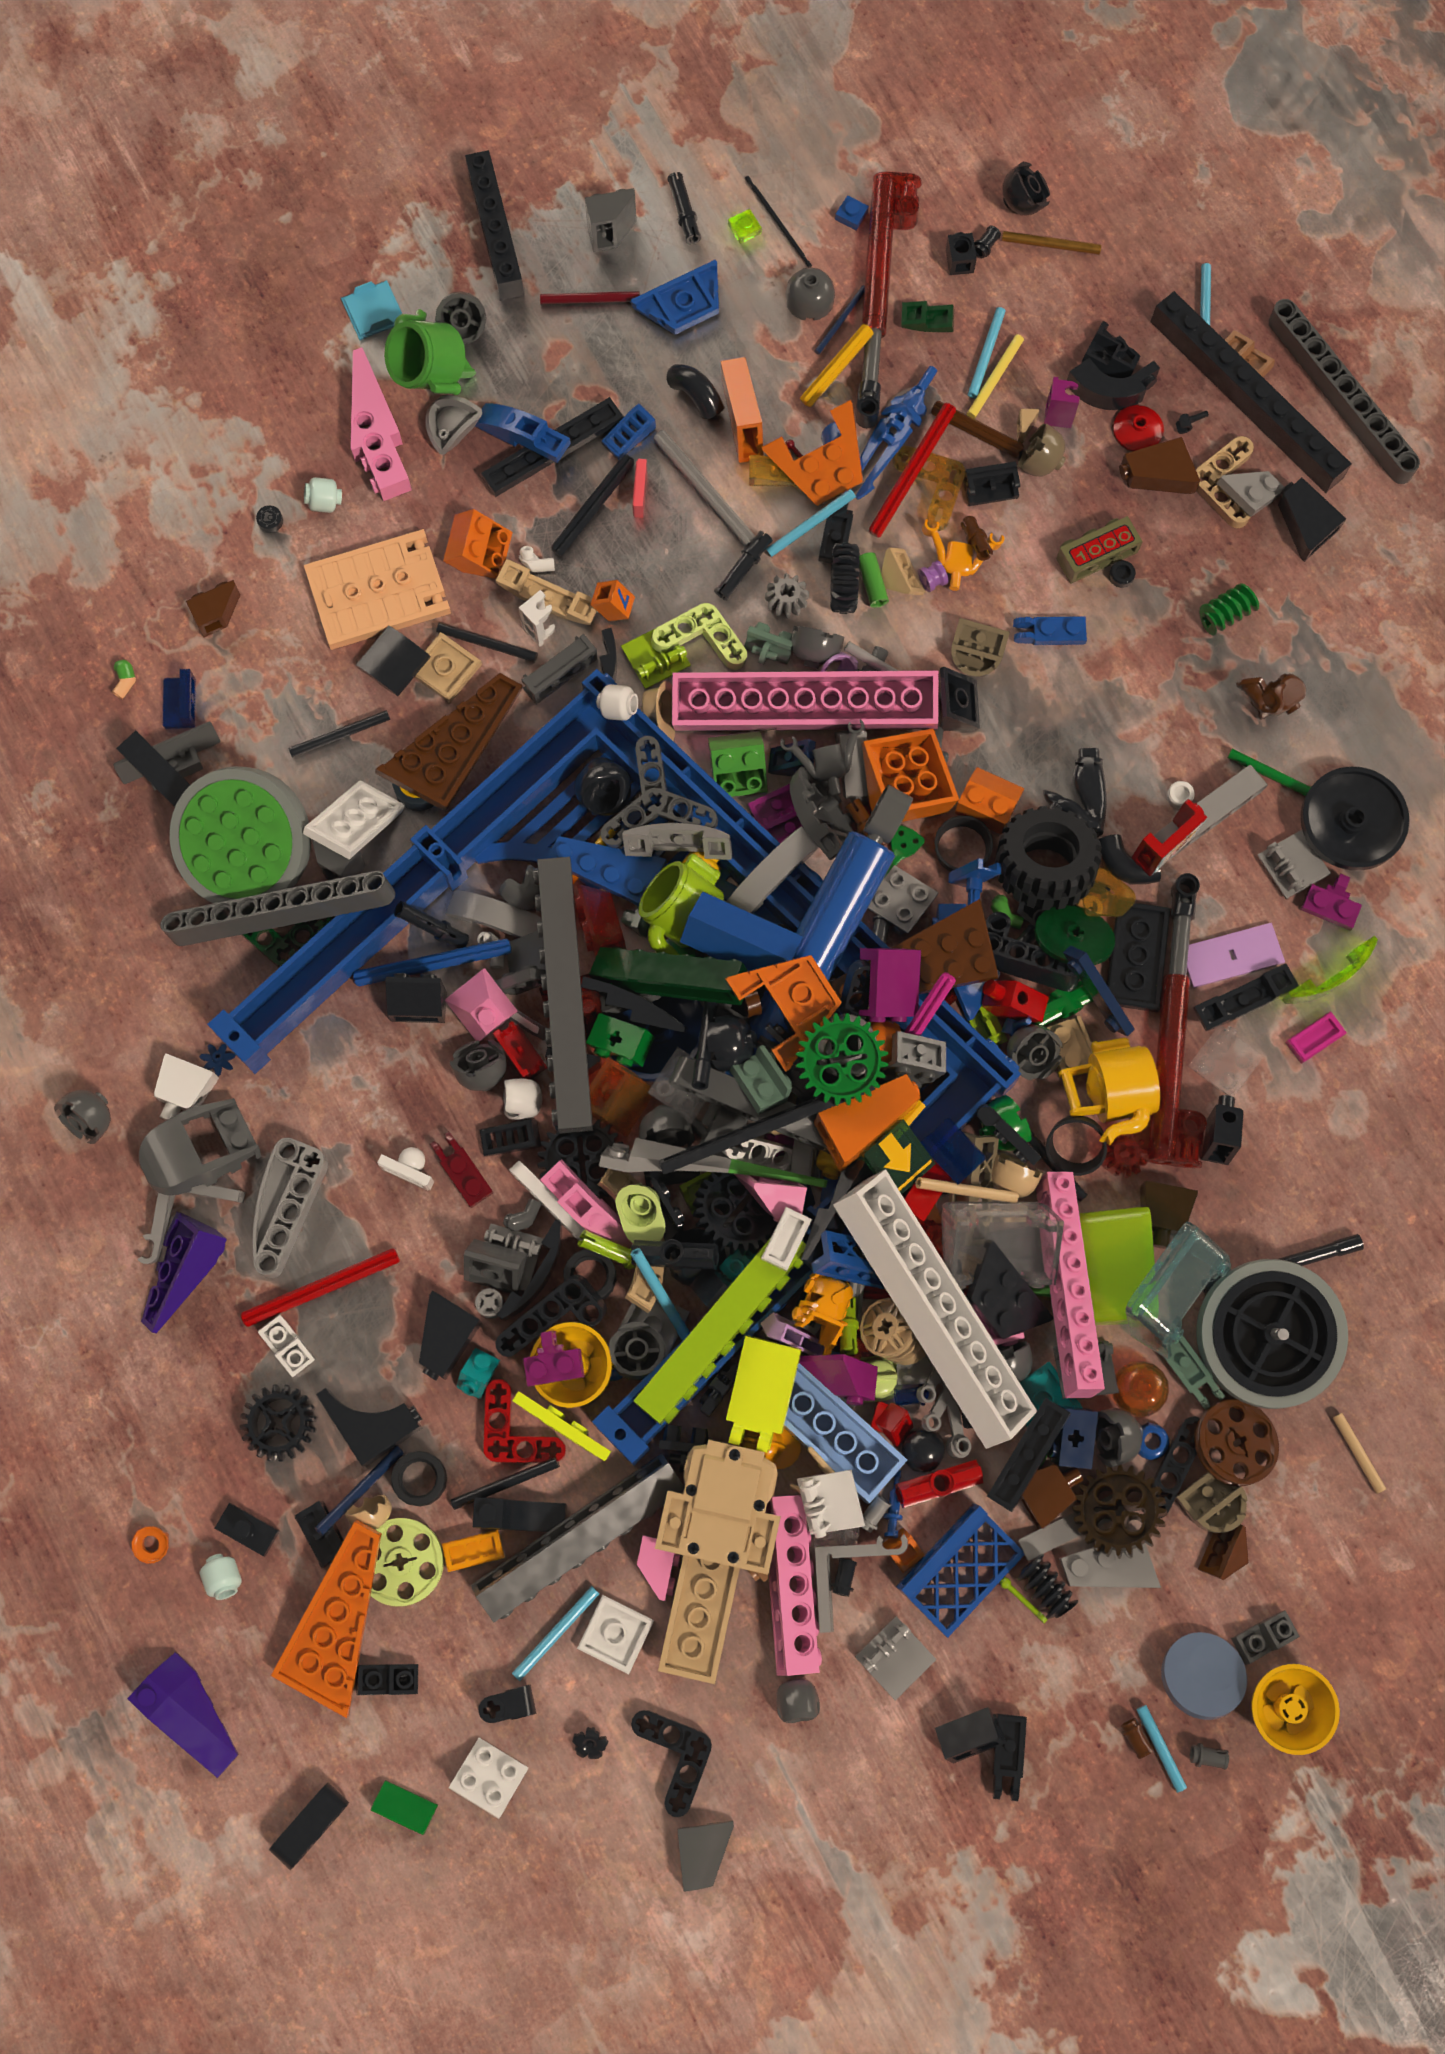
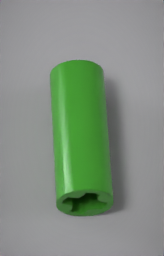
(873, 580)

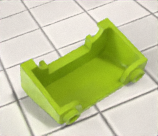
(1117, 1258)

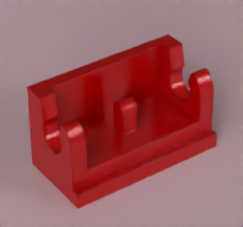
(520, 1051)

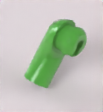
(1000, 904)

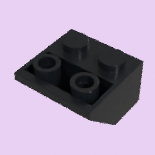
(415, 998)

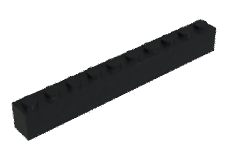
(1250, 392)

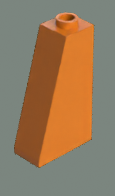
(742, 408)
(855, 1127)

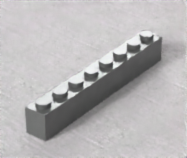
(576, 1539)

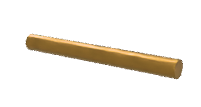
(1049, 242)

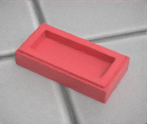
(639, 488)

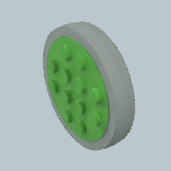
(239, 835)

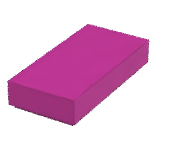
(1316, 1037)

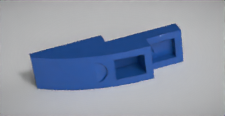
(524, 429)

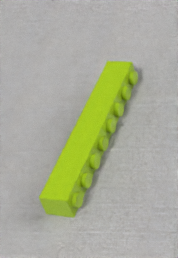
(713, 1336)

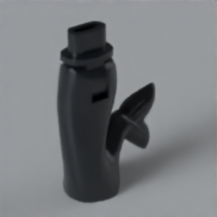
(1090, 788)

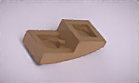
(1245, 347)

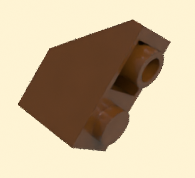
(214, 608)

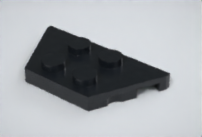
(1004, 1296)

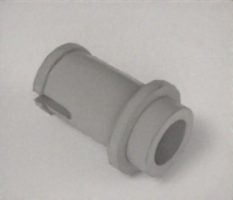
(875, 1512)

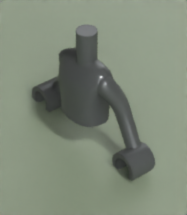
(828, 759)

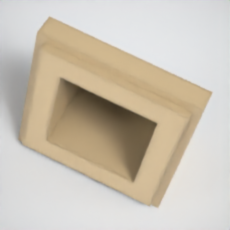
(1025, 423)

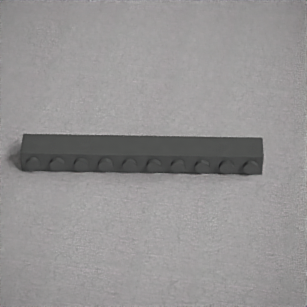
(564, 995)

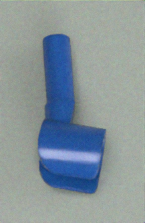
(1011, 1025)

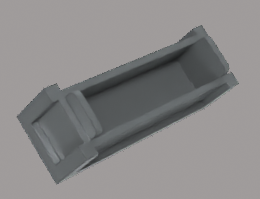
(560, 669)

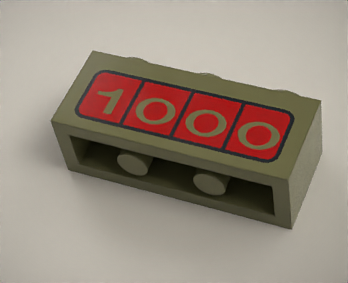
(1098, 549)

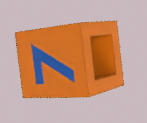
(612, 600)

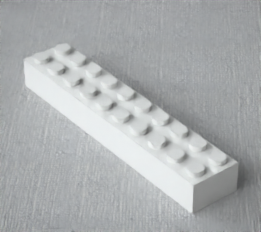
(935, 1309)

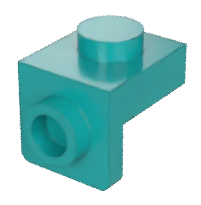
(736, 1263)
(477, 1373)

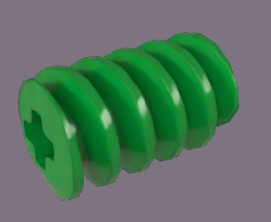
(1227, 608)

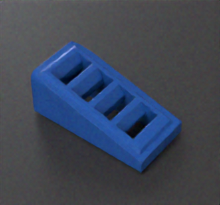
(630, 418)

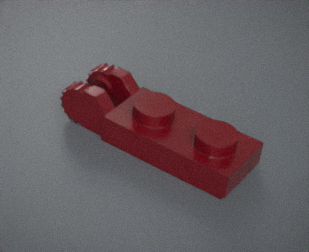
(463, 1172)

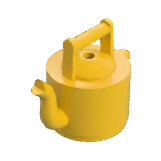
(1119, 1084)

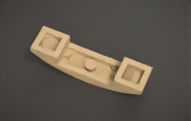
(564, 603)

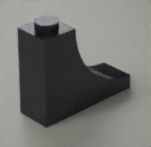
(371, 1433)
(517, 1515)

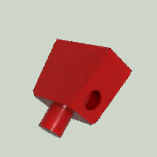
(1005, 1001)

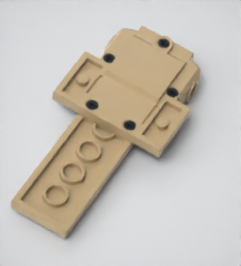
(718, 1530)

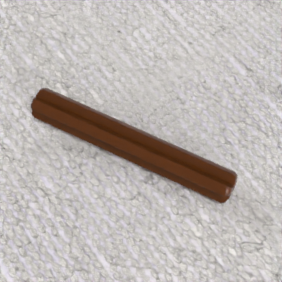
(982, 431)

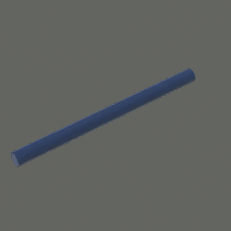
(840, 320)

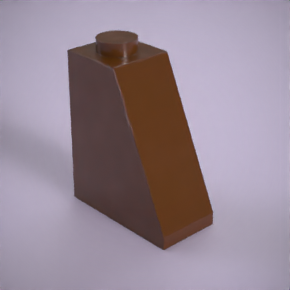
(1161, 468)

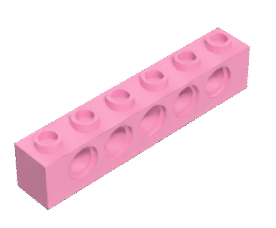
(783, 1599)

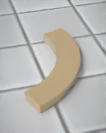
(639, 1291)

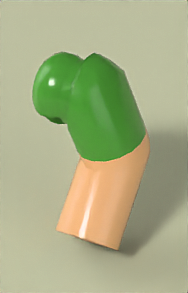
(126, 678)

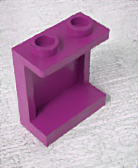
(892, 983)

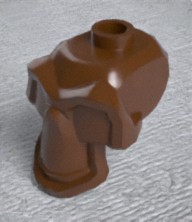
(1276, 696)

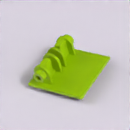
(652, 665)

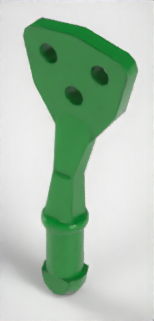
(907, 839)

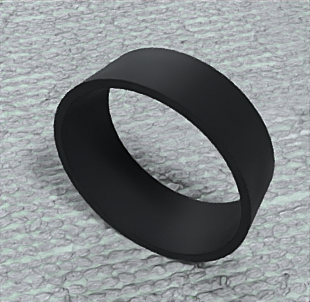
(964, 821)
(1077, 1168)

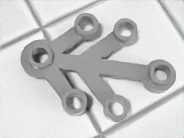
(944, 1400)

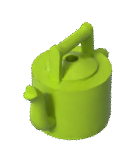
(672, 897)

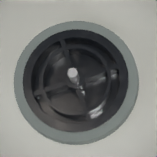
(1272, 1333)

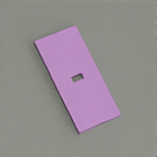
(1253, 951)

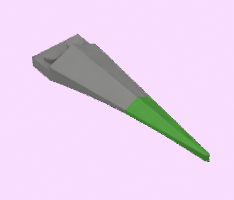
(646, 1157)

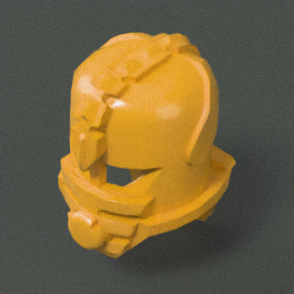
(825, 1305)

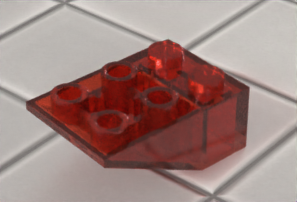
(598, 919)

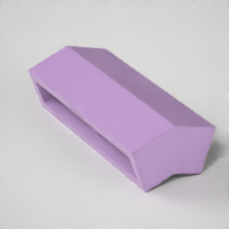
(786, 1333)

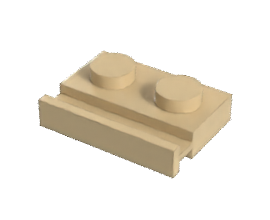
(1074, 1041)

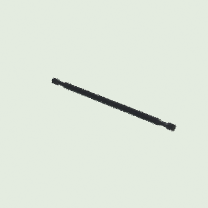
(778, 221)

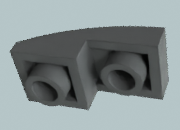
(1265, 1637)

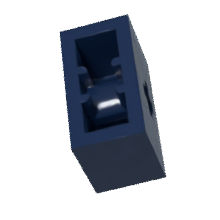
(1077, 1451)

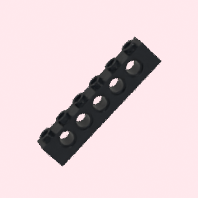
(494, 225)

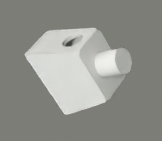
(182, 1085)

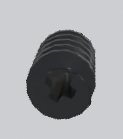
(1046, 1588)

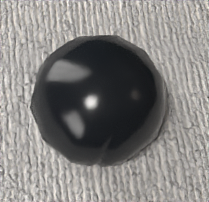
(923, 1450)

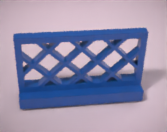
(942, 1552)

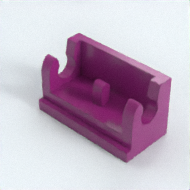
(1060, 406)

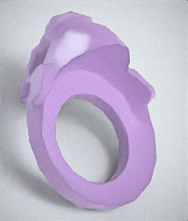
(847, 662)

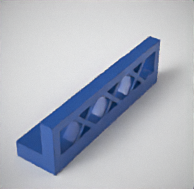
(847, 1265)

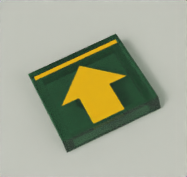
(900, 1155)

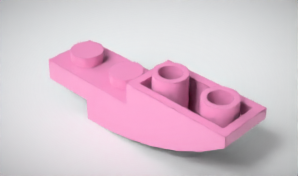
(584, 1205)

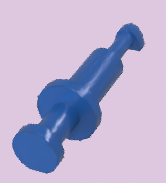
(893, 1511)

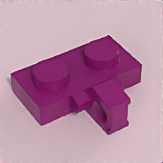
(1332, 903)
(553, 1362)

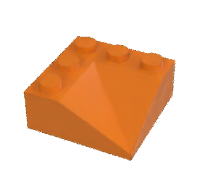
(914, 766)

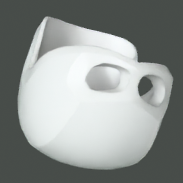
(521, 1099)

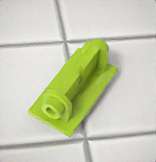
(988, 1026)

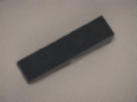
(829, 1218)

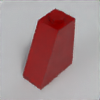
(922, 1200)

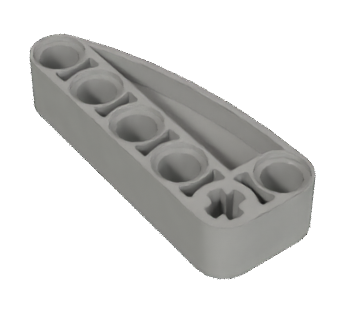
(280, 1193)

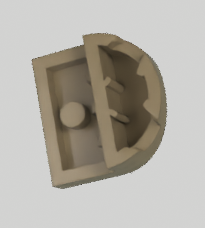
(978, 647)
(1214, 1504)

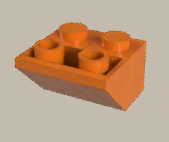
(477, 544)

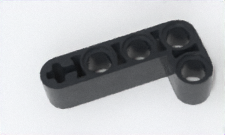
(1026, 959)
(546, 1318)

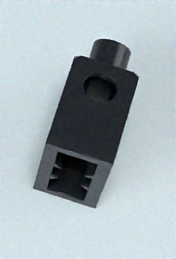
(1223, 1132)

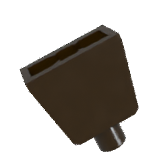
(1169, 1209)

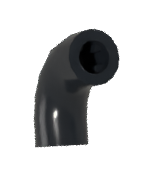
(697, 387)
(1121, 864)

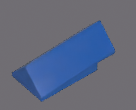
(736, 934)

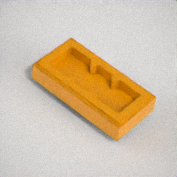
(473, 1550)

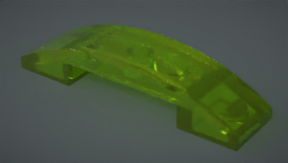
(1308, 990)

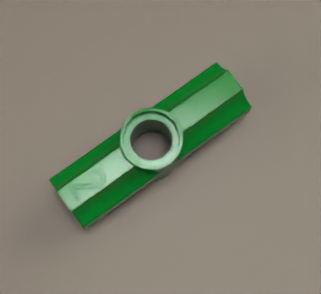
(1065, 1004)

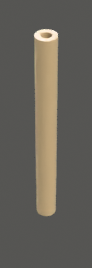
(967, 1190)

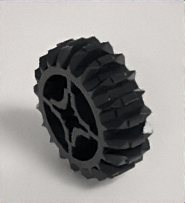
(844, 578)
(268, 1432)

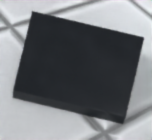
(957, 701)

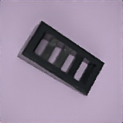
(533, 1136)

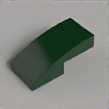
(927, 318)

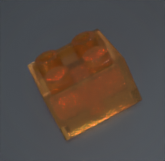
(618, 1096)

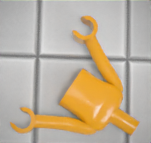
(958, 555)

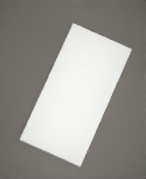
(353, 819)

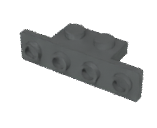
(177, 751)

